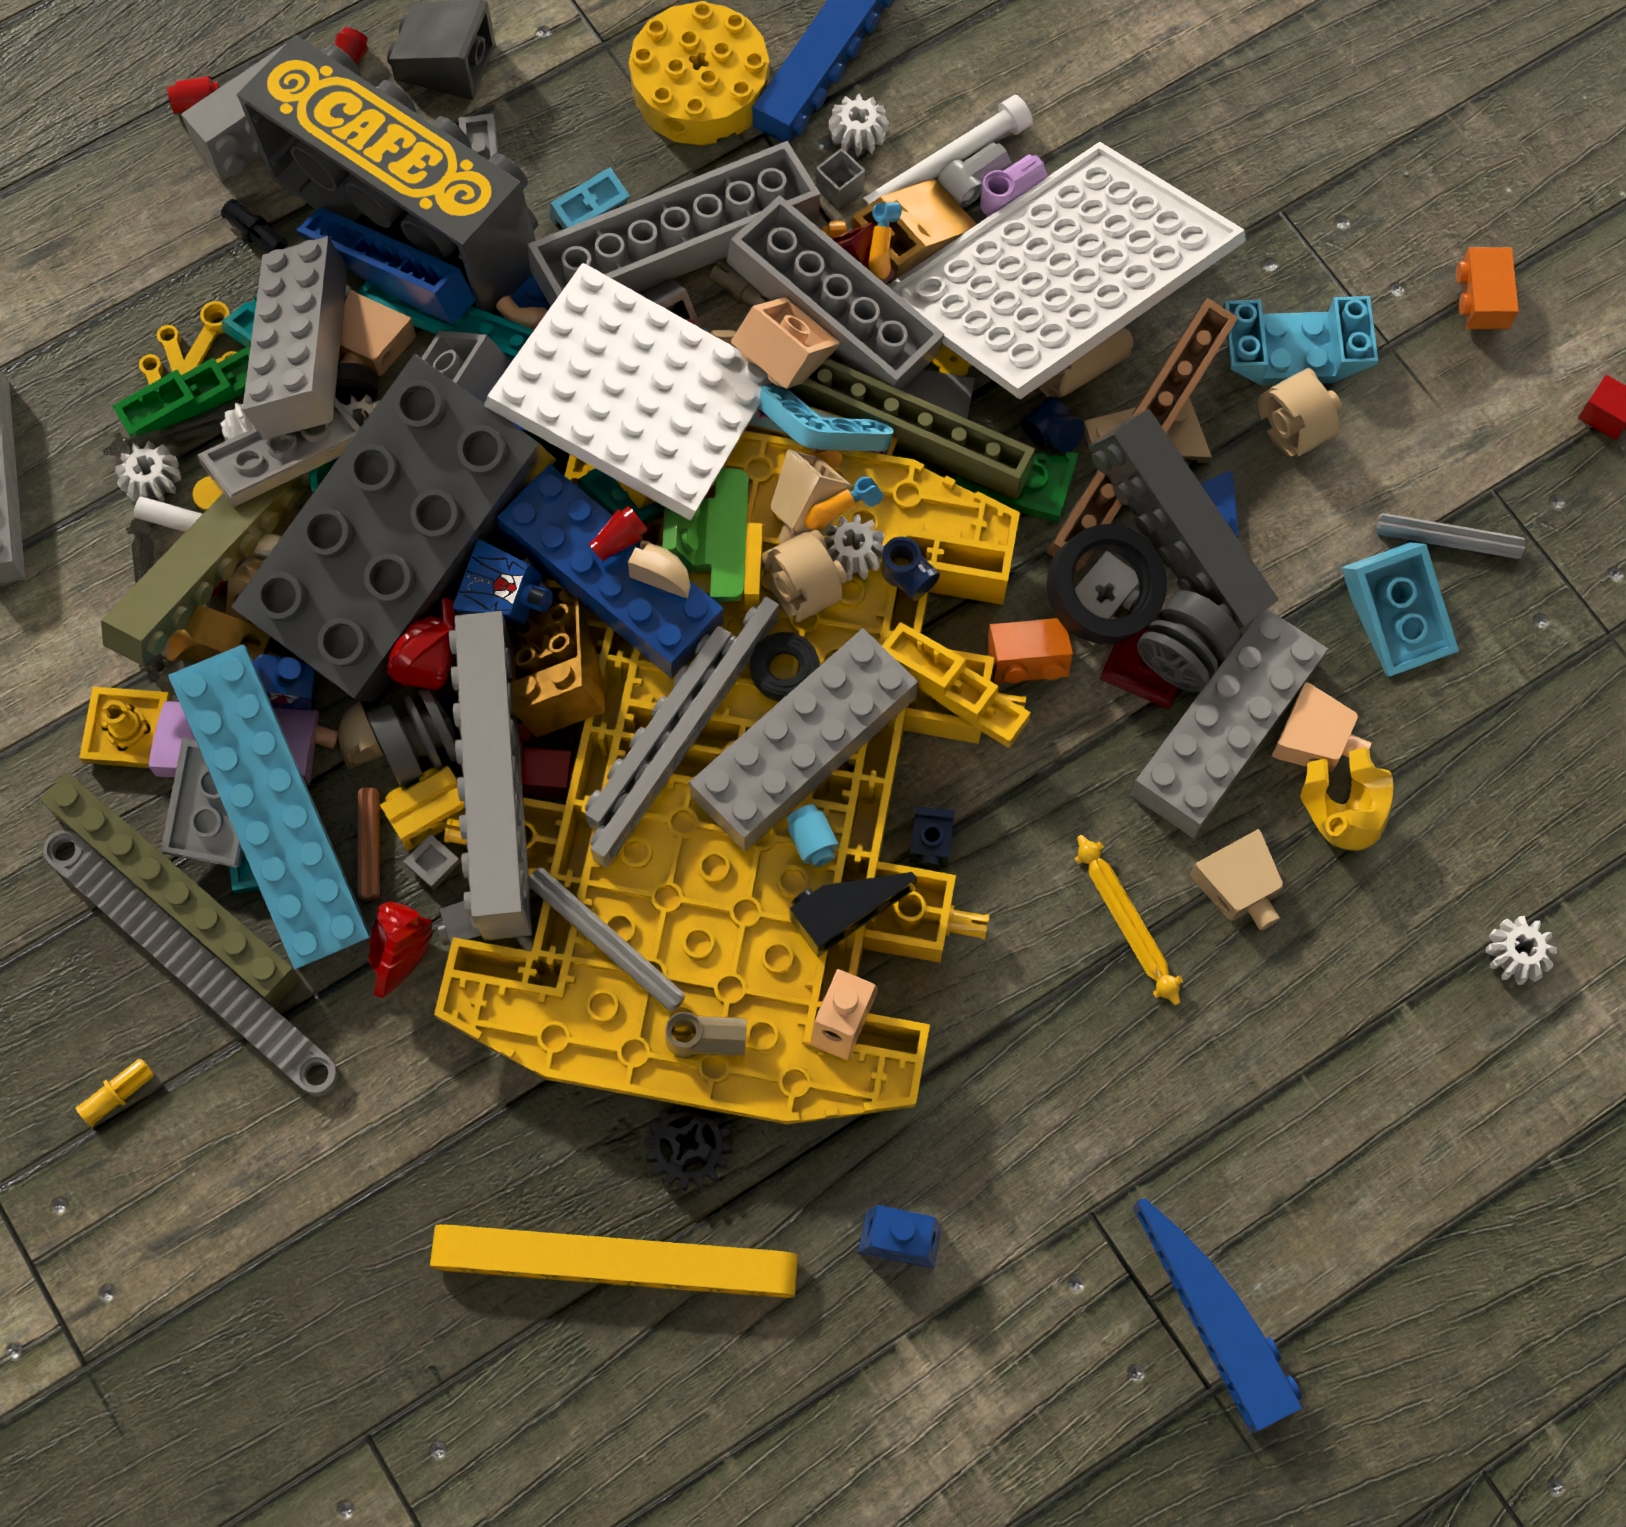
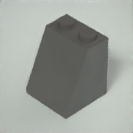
(444, 46)

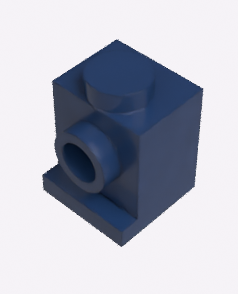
(931, 822)

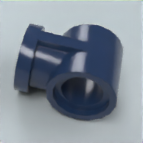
(1053, 424)
(913, 578)

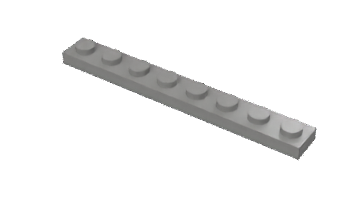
(675, 744)

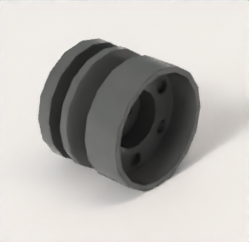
(1188, 640)
(413, 735)

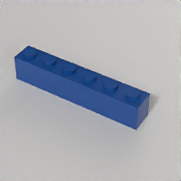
(814, 66)

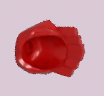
(424, 653)
(397, 944)

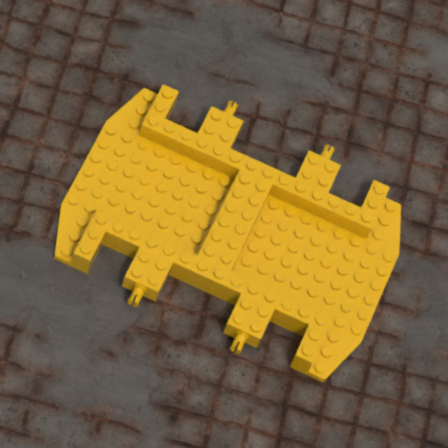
(701, 903)

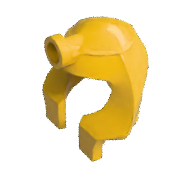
(1363, 816)

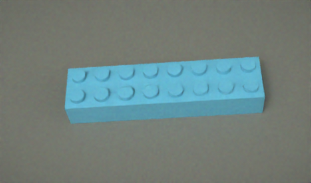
(269, 806)

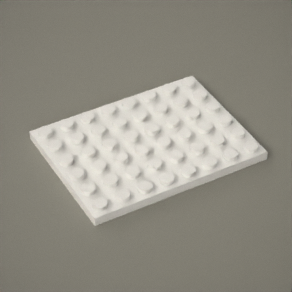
(1065, 267)

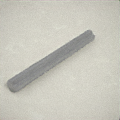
(606, 939)

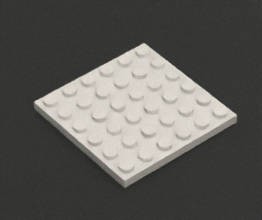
(631, 391)

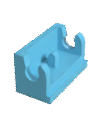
(589, 200)

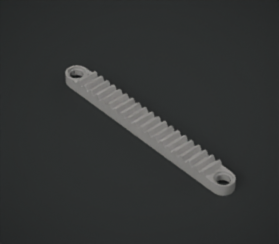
(191, 963)

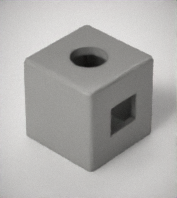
(837, 170)

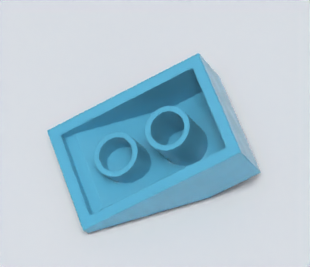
(1401, 607)

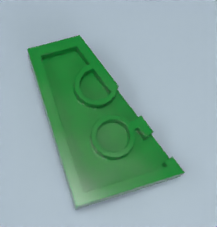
(1044, 490)

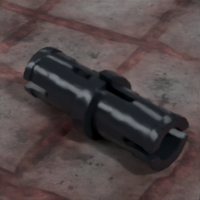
(252, 226)

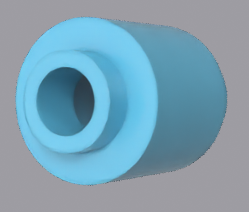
(812, 835)

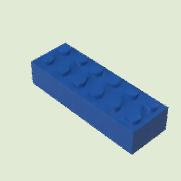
(553, 527)

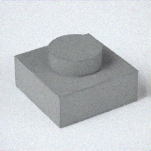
(432, 862)

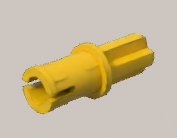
(114, 1092)

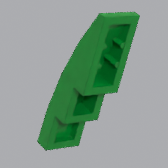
(185, 395)

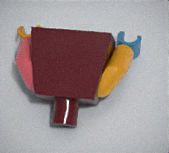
(869, 242)

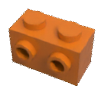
(1487, 288)
(1029, 650)

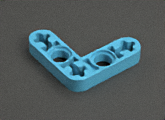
(821, 433)

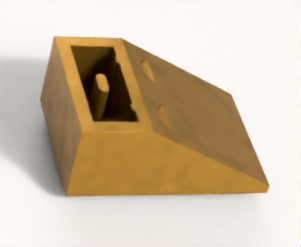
(926, 224)
(555, 669)

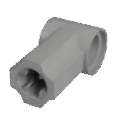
(966, 178)

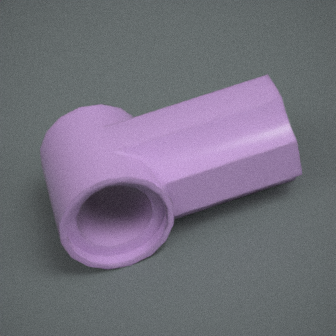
(1004, 186)

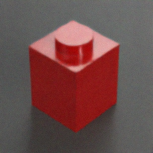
(1607, 408)
(547, 773)

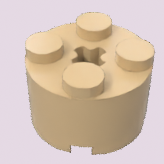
(1300, 413)
(804, 575)

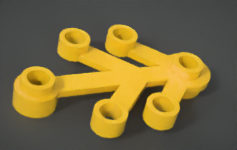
(209, 313)

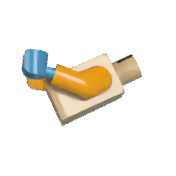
(814, 494)

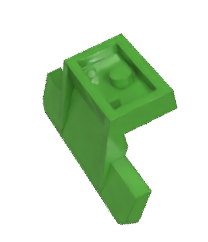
(714, 536)

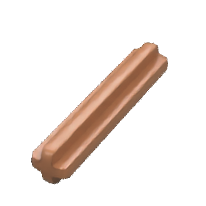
(368, 844)

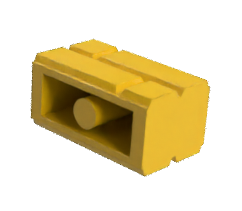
(423, 807)

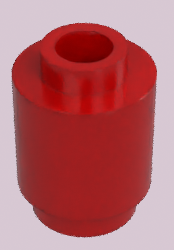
(190, 92)

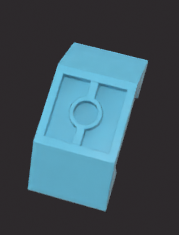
(1282, 344)

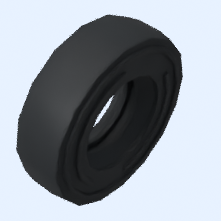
(360, 380)
(775, 645)

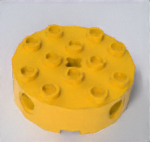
(698, 72)

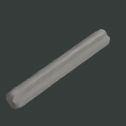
(1450, 535)

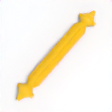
(1128, 920)

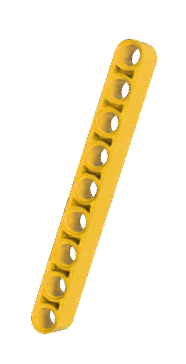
(614, 1261)

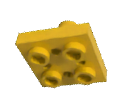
(112, 710)

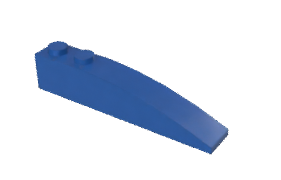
(394, 266)
(1225, 1326)

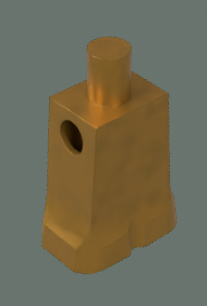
(214, 633)

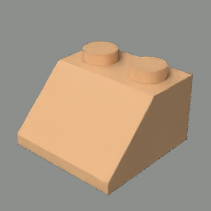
(783, 342)

